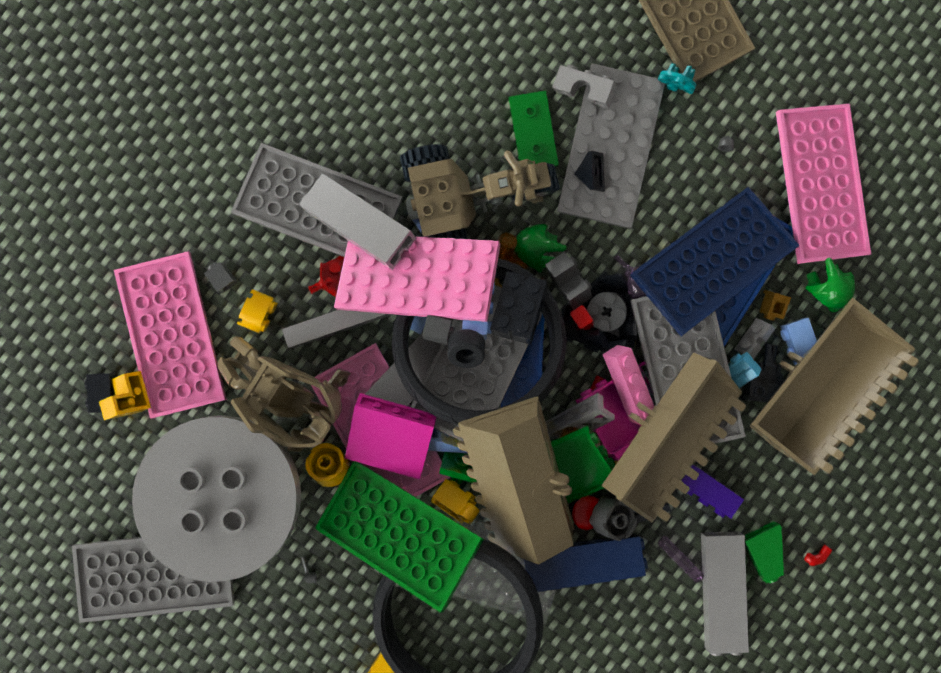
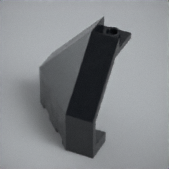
(600, 340)

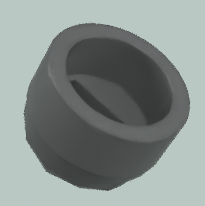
(726, 144)

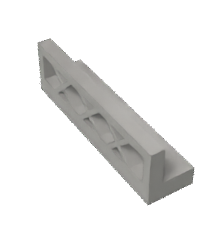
(580, 413)

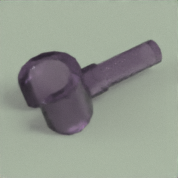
(628, 268)

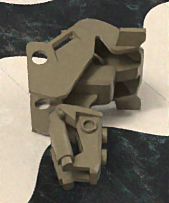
(280, 396)

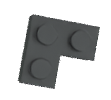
(568, 280)

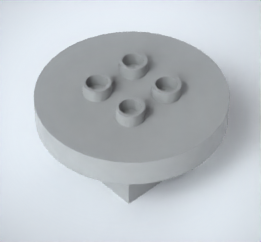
(215, 499)

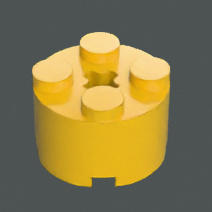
(256, 311)
(318, 467)

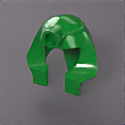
(533, 243)
(836, 290)

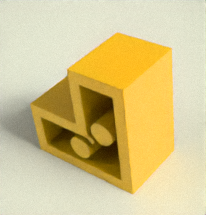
(129, 396)

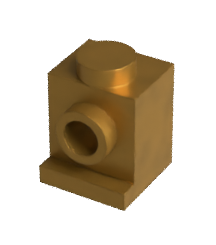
(774, 305)

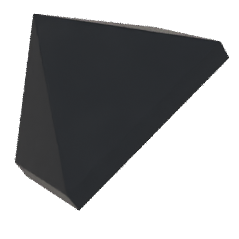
(592, 171)

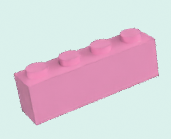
(628, 380)

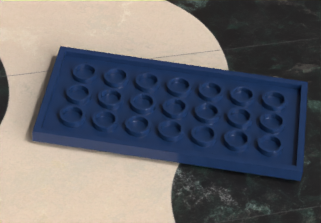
(714, 261)

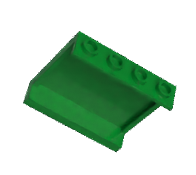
(583, 461)

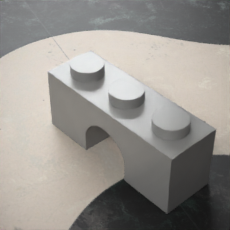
(570, 79)

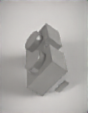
(751, 341)

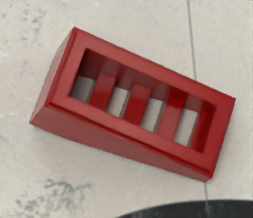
(582, 318)

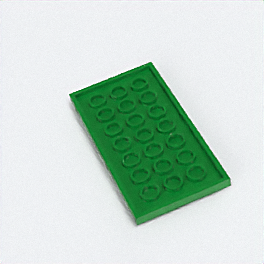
(399, 535)

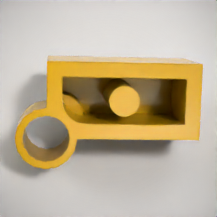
(456, 502)

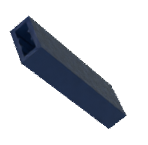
(590, 564)

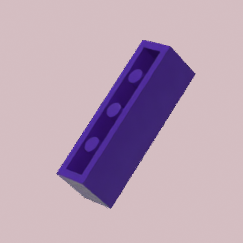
(713, 493)

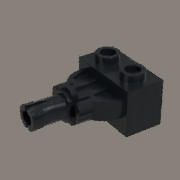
(769, 379)

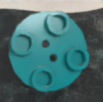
(678, 81)

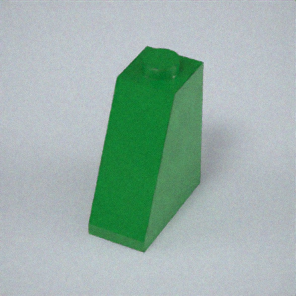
(766, 551)

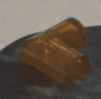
(508, 244)

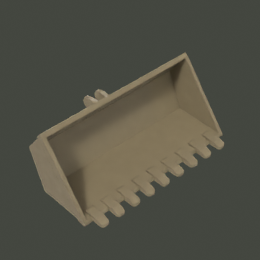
(834, 388)
(674, 438)
(518, 480)

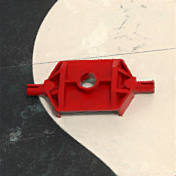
(329, 276)

